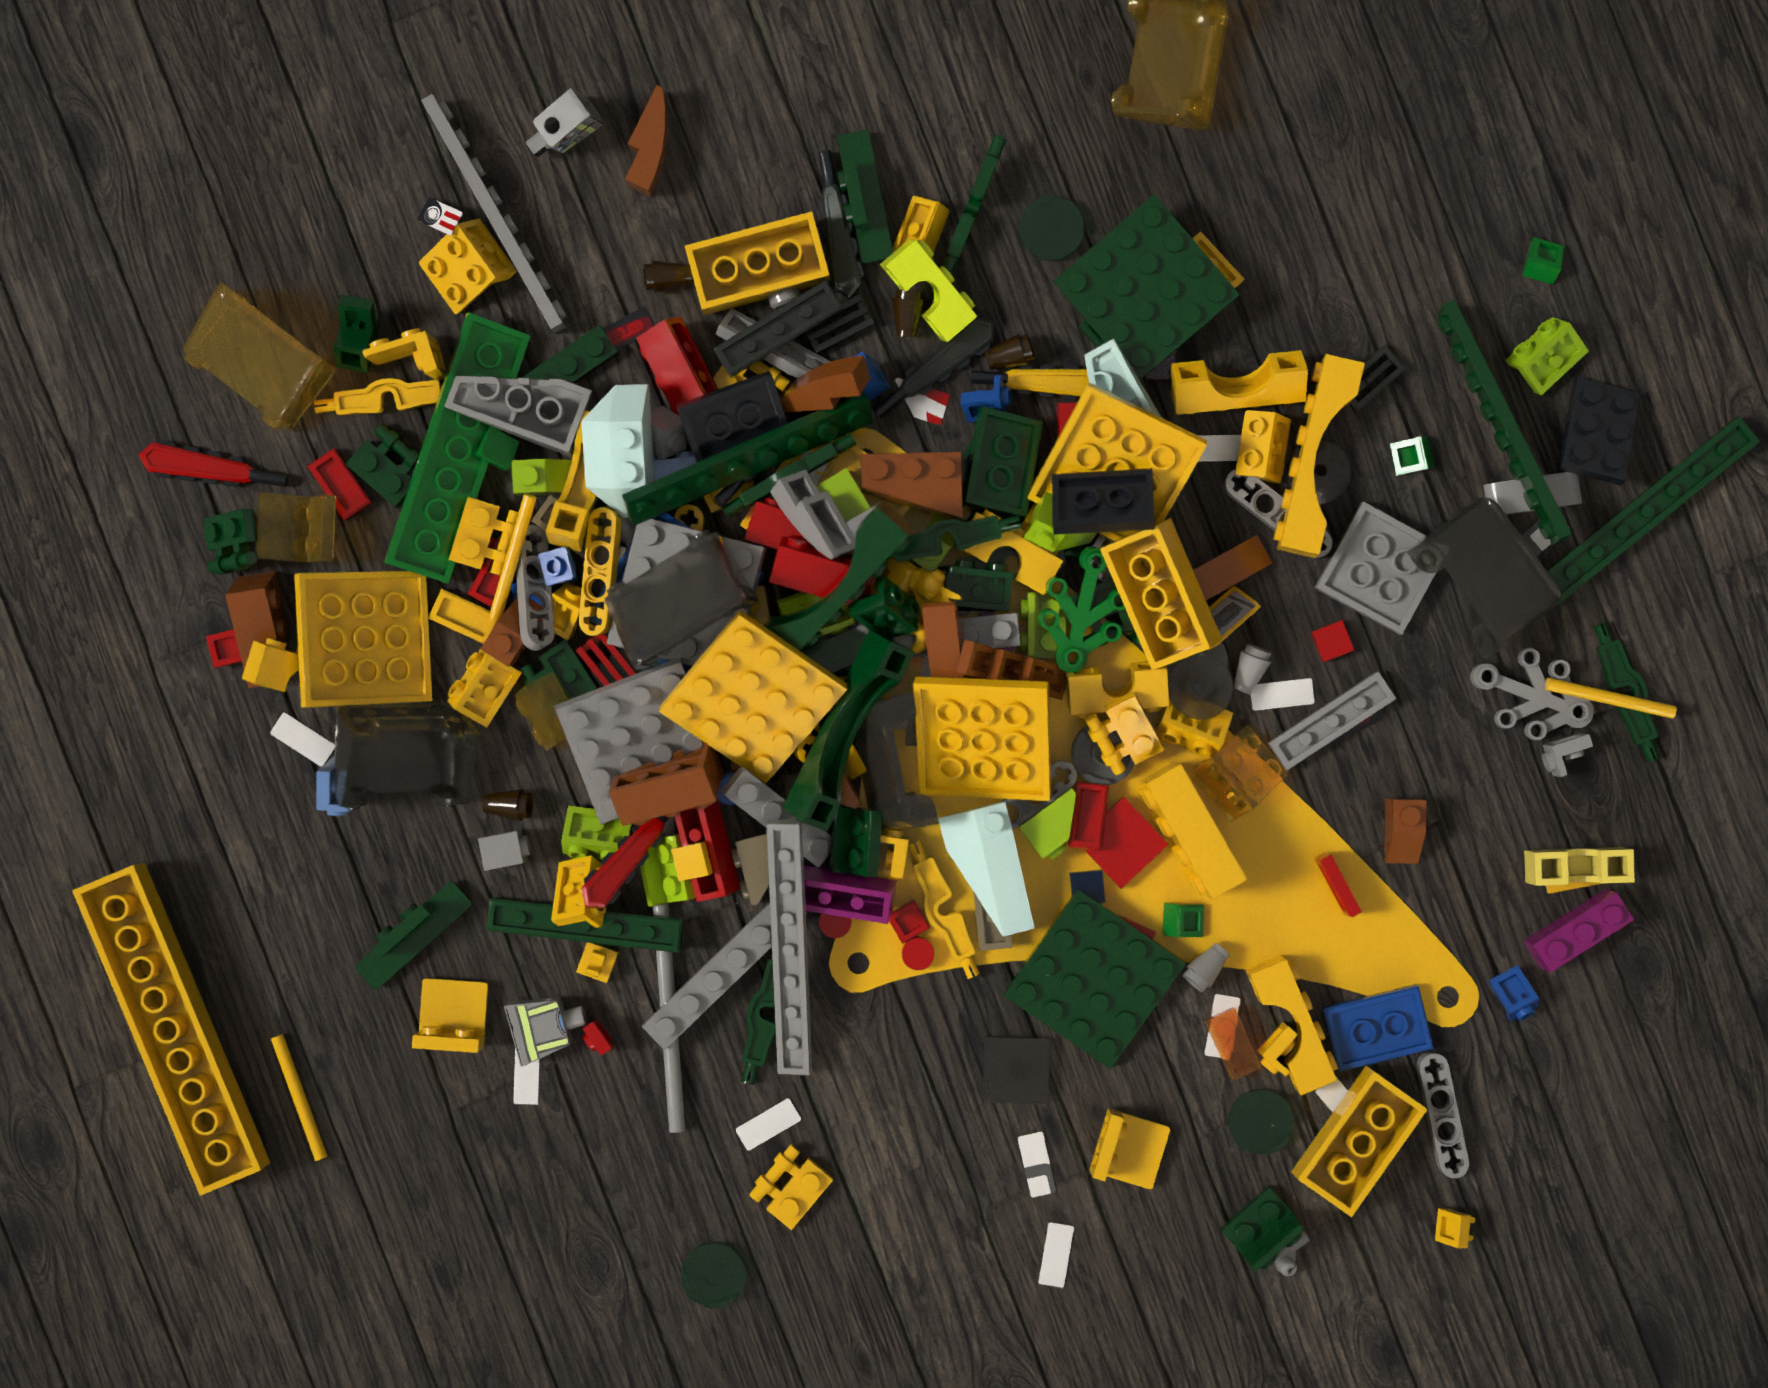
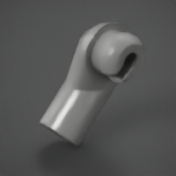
(1286, 1257)

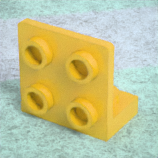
(466, 264)
(413, 342)
(452, 1015)
(1129, 1149)

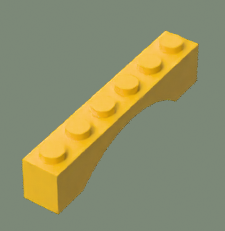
(1304, 522)

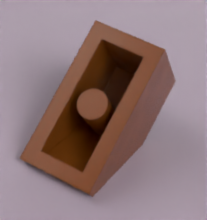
(505, 640)
(1404, 829)

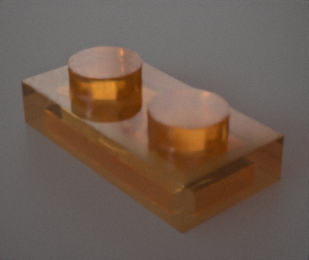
(1232, 1044)

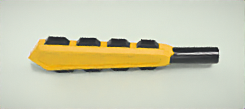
(1046, 380)

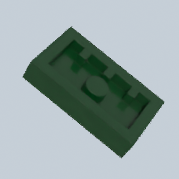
(889, 612)
(856, 841)

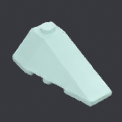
(1112, 372)
(988, 858)

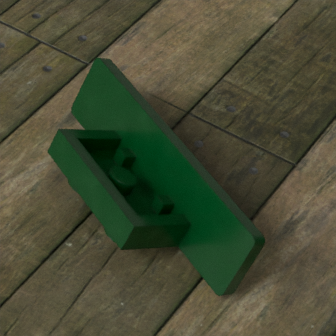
(865, 196)
(413, 934)

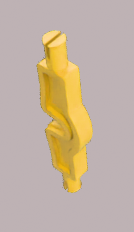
(370, 399)
(951, 924)

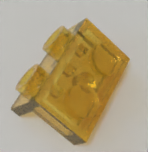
(537, 704)

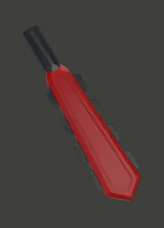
(189, 463)
(617, 868)

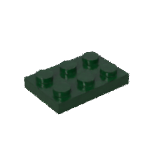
(1002, 462)

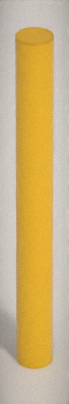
(512, 557)
(1610, 698)
(299, 1097)

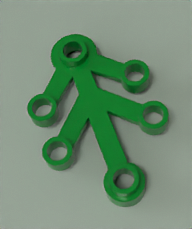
(1080, 615)

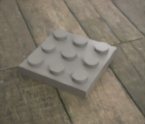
(1374, 570)

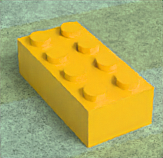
(757, 263)
(1161, 594)
(1192, 830)
(1358, 1141)

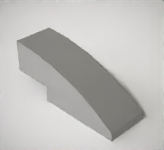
(813, 514)

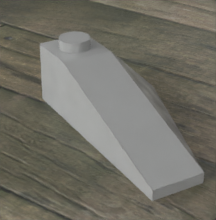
(526, 407)

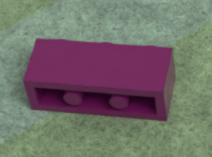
(849, 895)
(1578, 930)

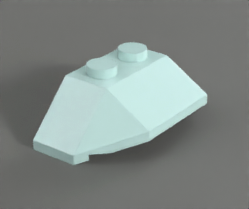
(619, 444)

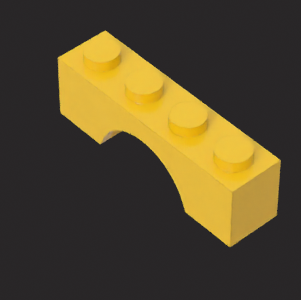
(1277, 381)
(572, 510)
(1307, 1062)

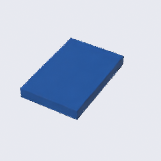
(1377, 1027)

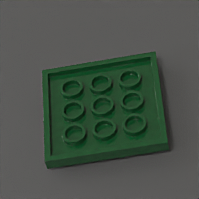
(1146, 286)
(1094, 978)

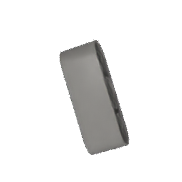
(1510, 497)

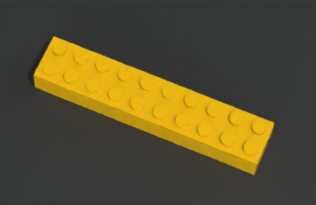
(171, 1028)

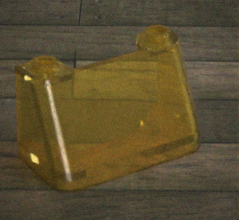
(1173, 62)
(256, 358)

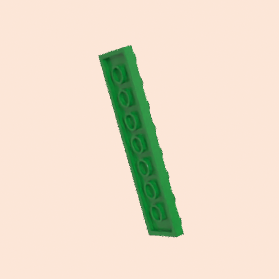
(447, 462)

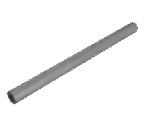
(672, 1053)

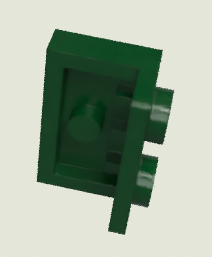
(980, 587)

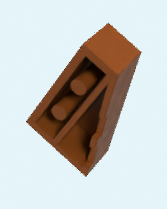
(916, 480)
(256, 612)
(668, 788)

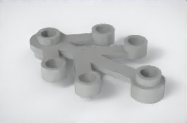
(1537, 696)

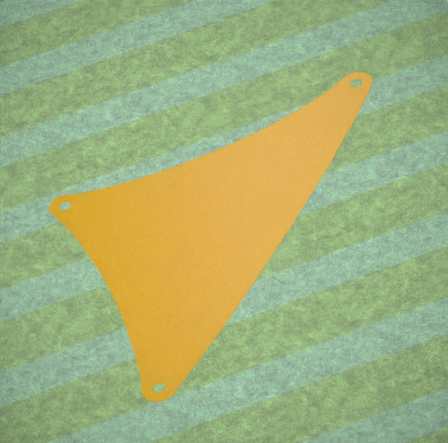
(1273, 913)

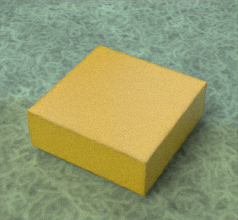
(692, 861)

